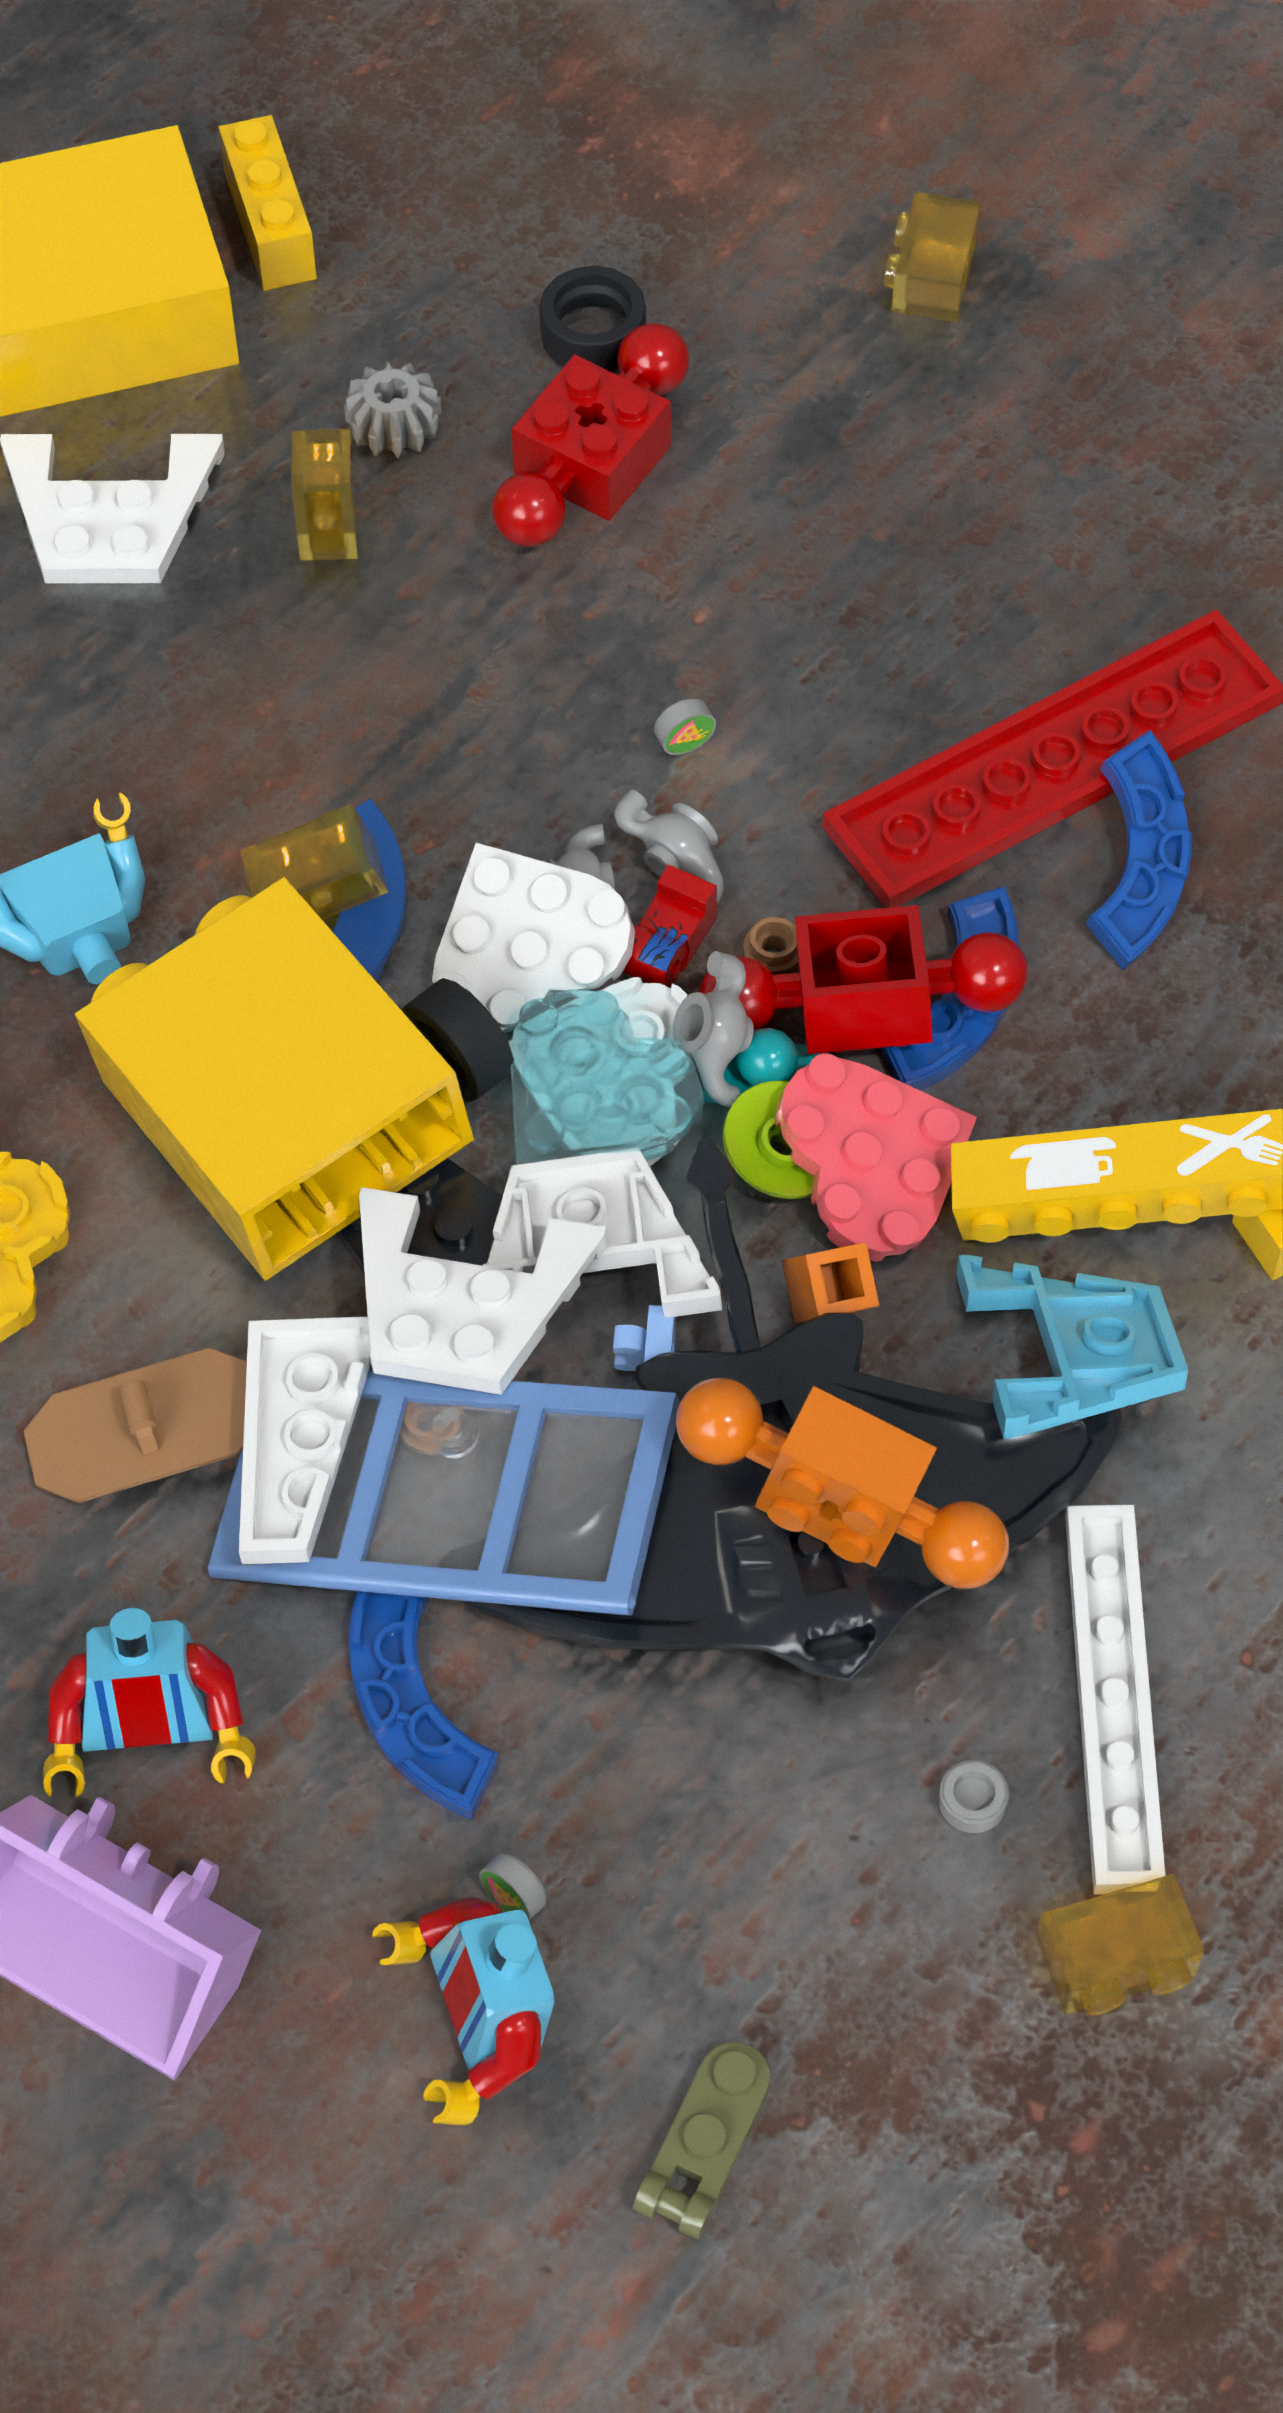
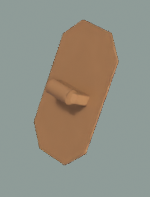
(139, 1426)

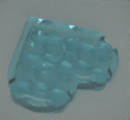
(595, 1086)

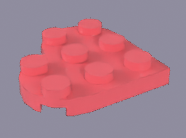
(872, 1151)

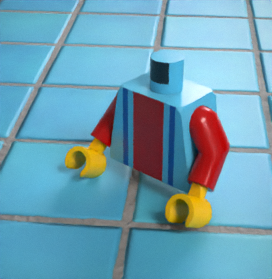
(142, 1689)
(492, 1992)

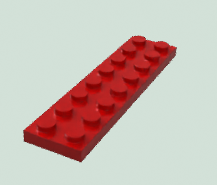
(1048, 759)

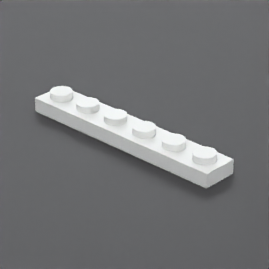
(1114, 1697)

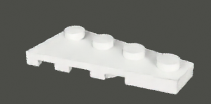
(297, 1421)

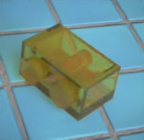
(933, 256)
(324, 494)
(325, 860)
(1120, 1946)

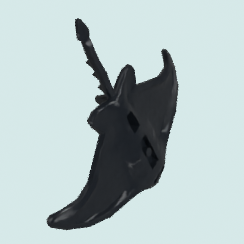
(738, 1580)

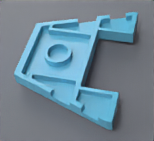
(1101, 1335)

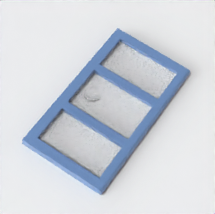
(485, 1497)

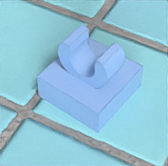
(636, 1345)

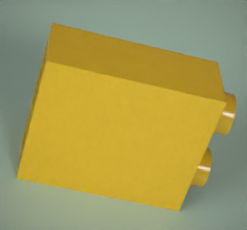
(107, 272)
(274, 1074)

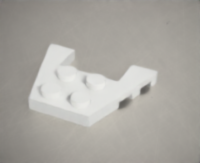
(108, 527)
(612, 1193)
(459, 1318)

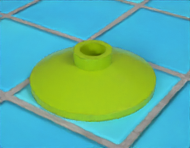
(747, 1141)

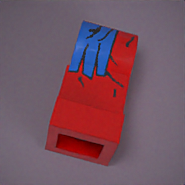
(672, 927)

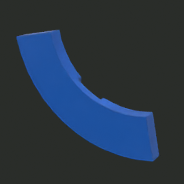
(1156, 850)
(377, 925)
(956, 1029)
(400, 1711)

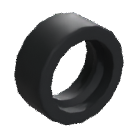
(586, 288)
(462, 1035)

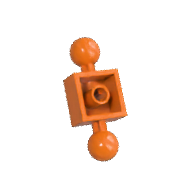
(844, 1480)

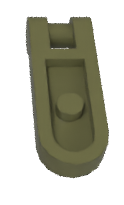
(707, 2137)

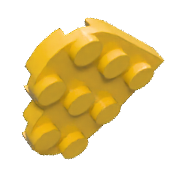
(31, 1229)

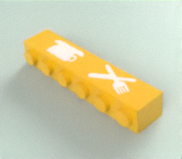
(1118, 1176)

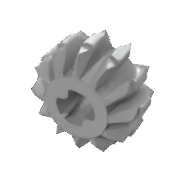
(392, 409)

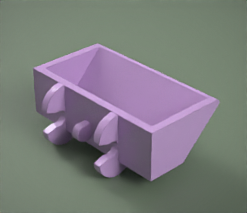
(113, 1935)

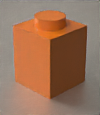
(830, 1282)

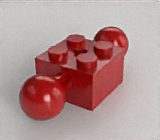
(591, 436)
(870, 980)

